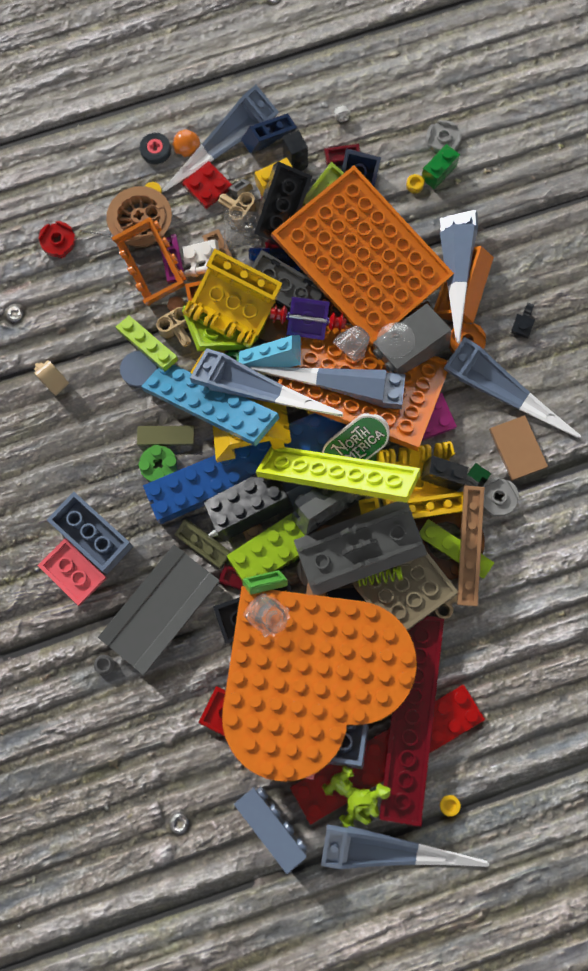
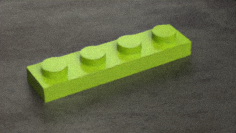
(147, 343)
(450, 545)

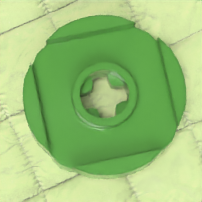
(155, 454)

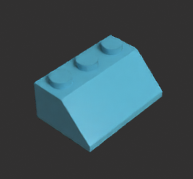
(278, 353)

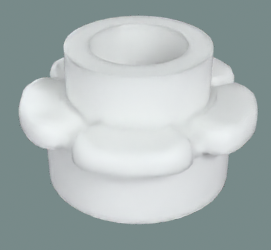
(342, 113)

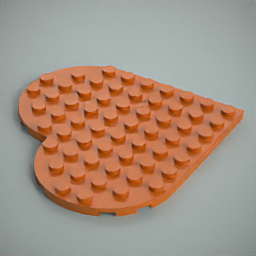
(304, 685)

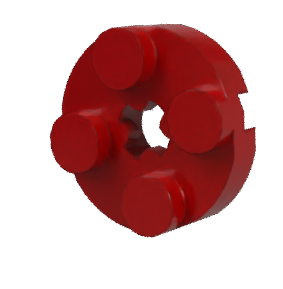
(61, 248)

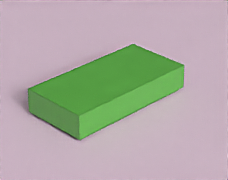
(265, 582)

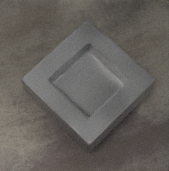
(240, 187)

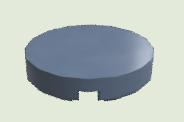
(136, 369)

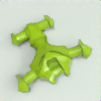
(360, 801)

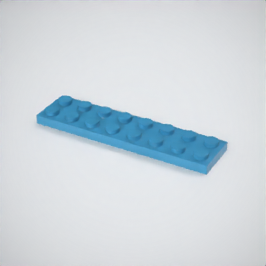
(223, 410)

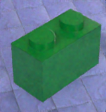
(440, 166)

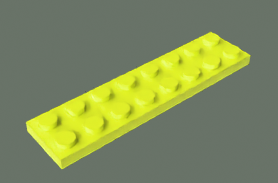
(340, 473)

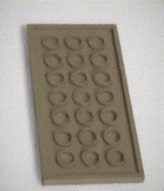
(414, 598)

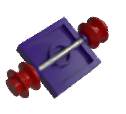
(308, 318)

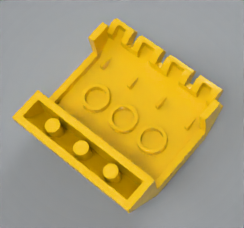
(278, 434)

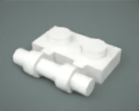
(198, 254)

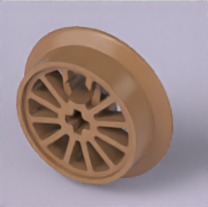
(128, 198)

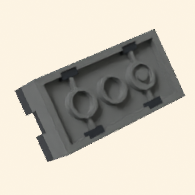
(294, 283)
(320, 507)

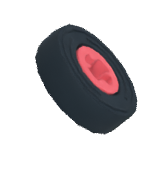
(149, 142)

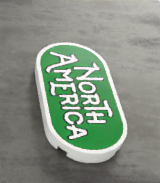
(360, 438)

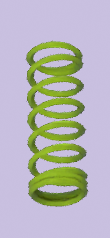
(398, 572)

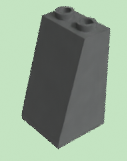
(431, 338)

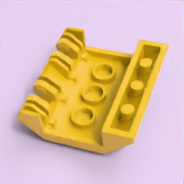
(234, 298)
(426, 497)

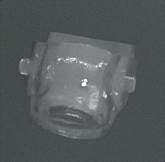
(353, 342)
(267, 615)

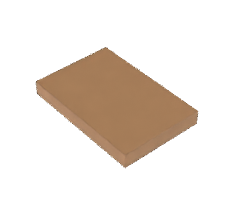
(518, 448)

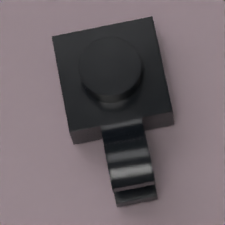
(523, 323)

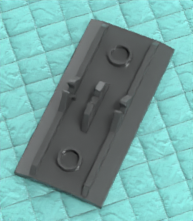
(360, 547)
(158, 609)

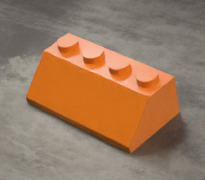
(477, 279)

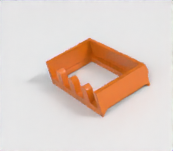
(121, 238)

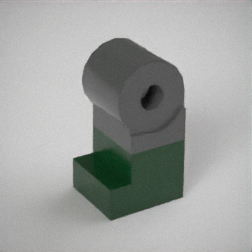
(475, 475)

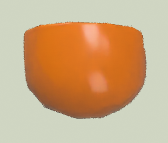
(186, 143)

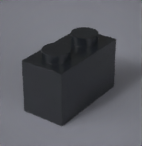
(295, 150)
(444, 473)

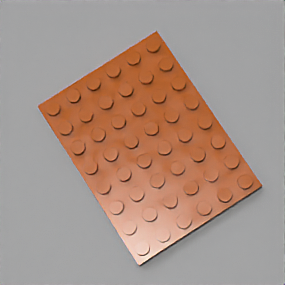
(362, 253)
(419, 396)

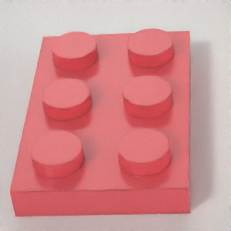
(72, 571)

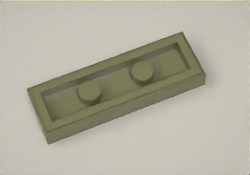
(165, 435)
(202, 543)

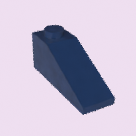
(267, 132)

